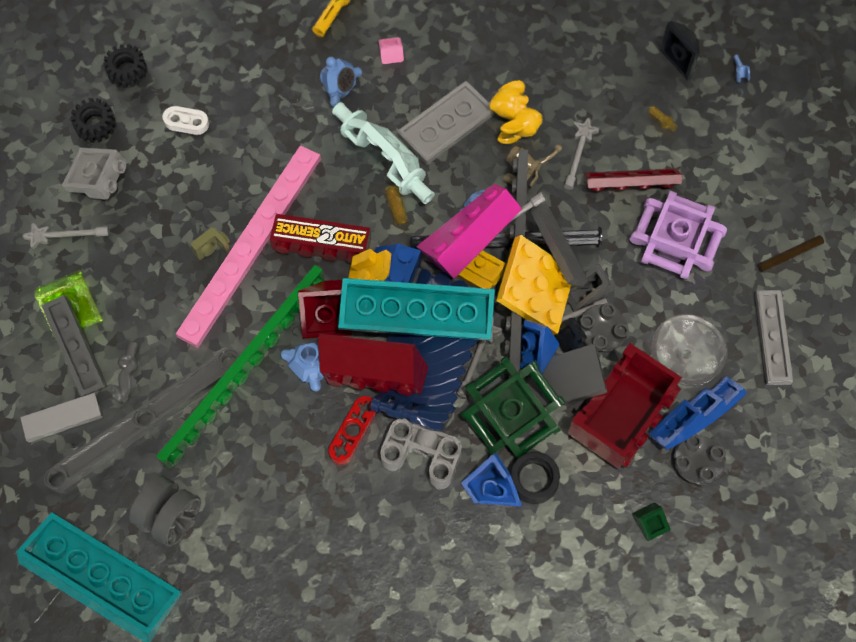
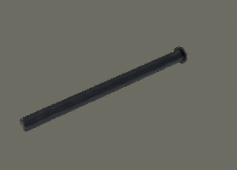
(503, 239)

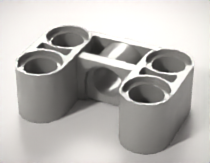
(424, 442)

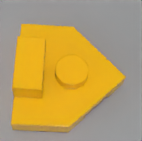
(370, 265)

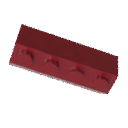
(372, 364)

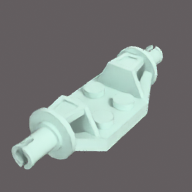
(404, 161)

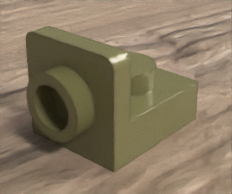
(207, 243)

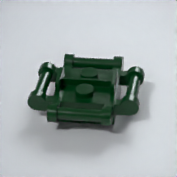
(512, 408)

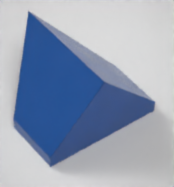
(537, 345)
(492, 484)

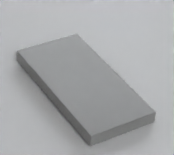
(445, 122)

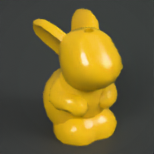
(511, 105)

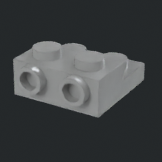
(95, 172)

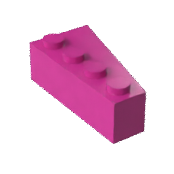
(470, 230)

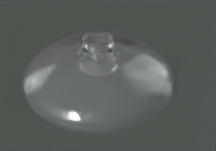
(696, 338)

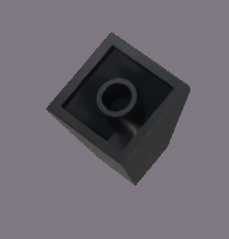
(680, 48)

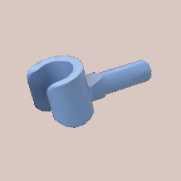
(742, 71)

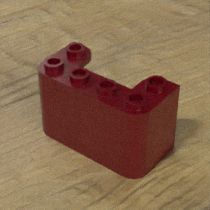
(619, 419)

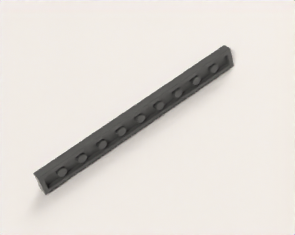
(513, 322)

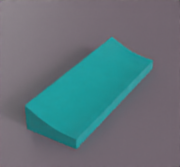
(416, 309)
(98, 577)

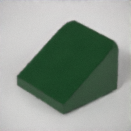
(652, 521)

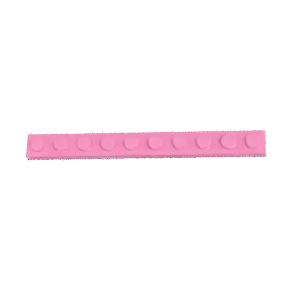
(247, 248)

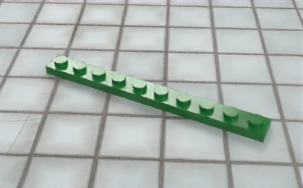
(236, 374)

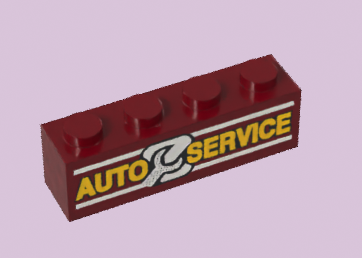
(318, 238)

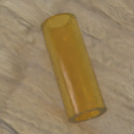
(396, 205)

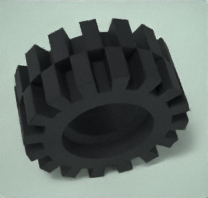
(121, 56)
(89, 110)

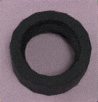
(545, 461)

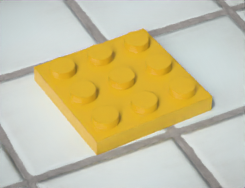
(534, 285)

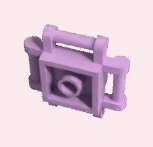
(678, 234)

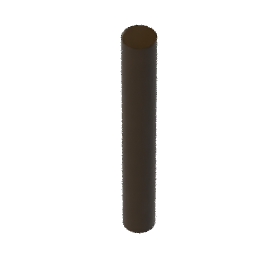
(790, 253)

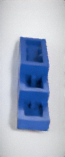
(696, 415)

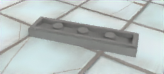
(773, 337)

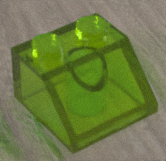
(79, 295)

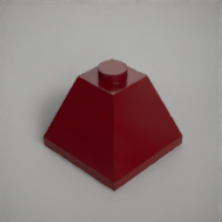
(321, 309)

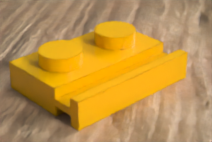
(483, 271)

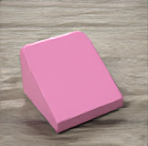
(391, 50)

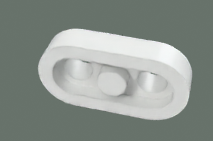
(187, 120)

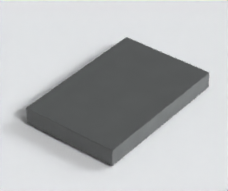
(573, 376)

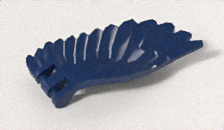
(445, 364)

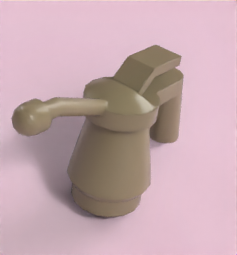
(533, 166)

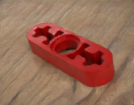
(338, 443)

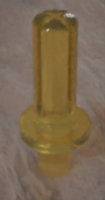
(667, 121)

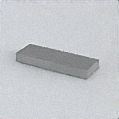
(61, 417)

